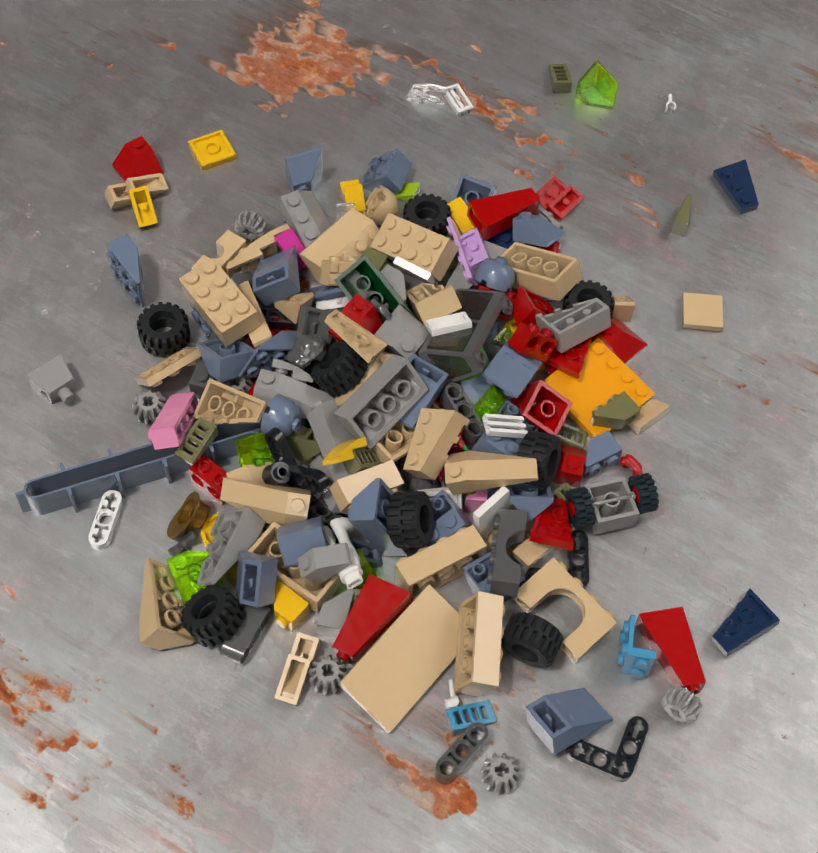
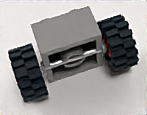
(611, 503)

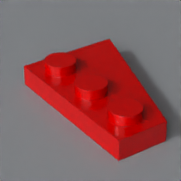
(571, 360)
(552, 526)

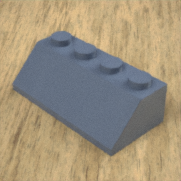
(369, 517)

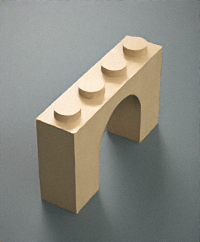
(555, 580)

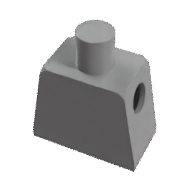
(53, 381)

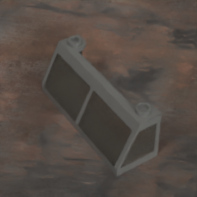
(460, 351)

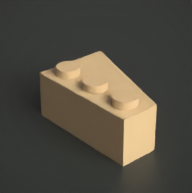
(432, 302)
(432, 440)
(349, 487)

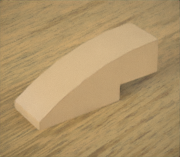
(118, 194)
(297, 667)

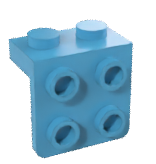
(633, 660)

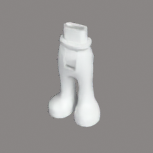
(343, 529)

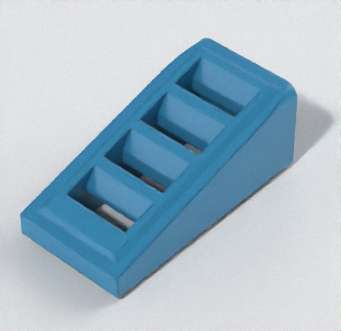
(452, 713)

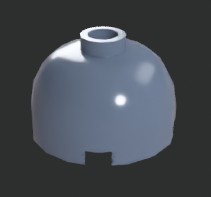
(496, 274)
(282, 415)

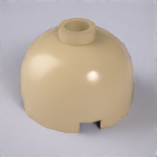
(380, 204)

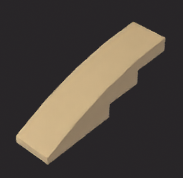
(258, 250)
(263, 332)
(530, 552)

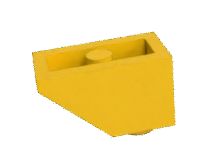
(289, 607)

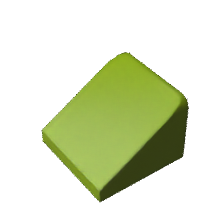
(408, 191)

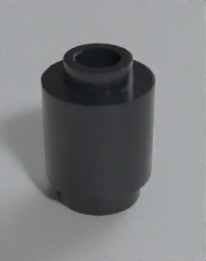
(276, 473)

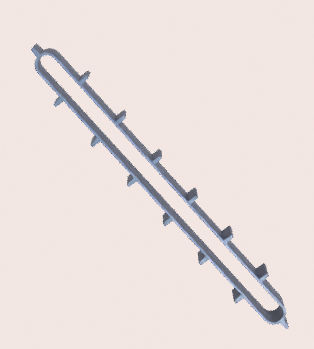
(123, 471)

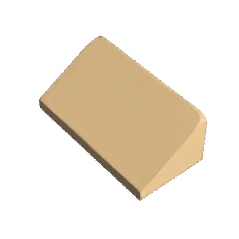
(649, 415)

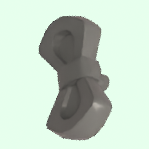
(381, 308)
(187, 538)

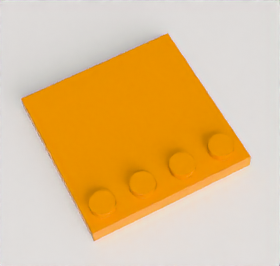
(599, 380)

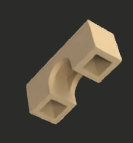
(228, 247)

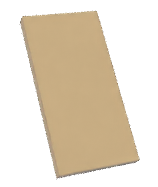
(405, 659)

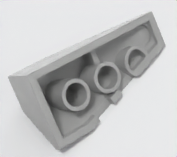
(231, 532)

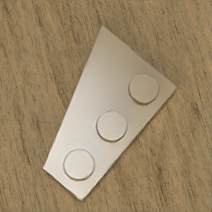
(356, 336)

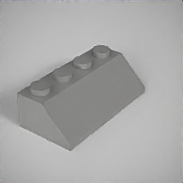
(381, 400)

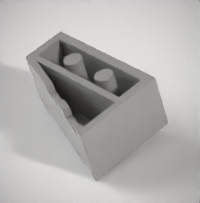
(576, 323)

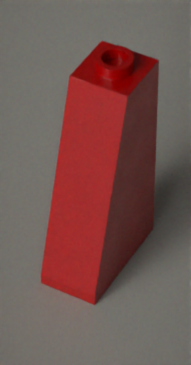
(497, 212)
(370, 616)
(671, 638)

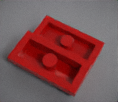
(558, 198)

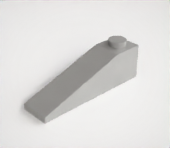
(273, 383)

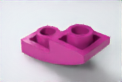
(288, 240)

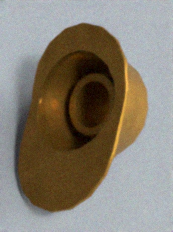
(189, 516)

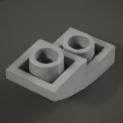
(296, 372)

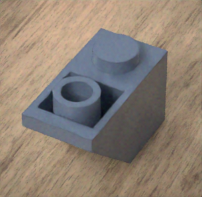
(601, 452)

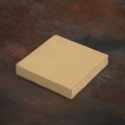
(702, 311)

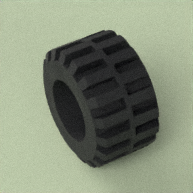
(428, 207)
(587, 291)
(163, 316)
(339, 369)
(546, 450)
(410, 519)
(212, 615)
(531, 640)

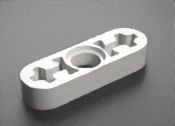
(107, 529)

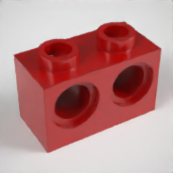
(533, 341)
(208, 477)

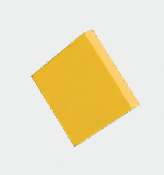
(212, 150)

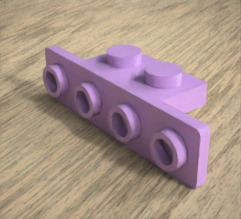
(471, 249)

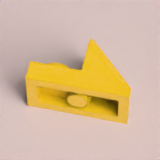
(353, 193)
(142, 206)

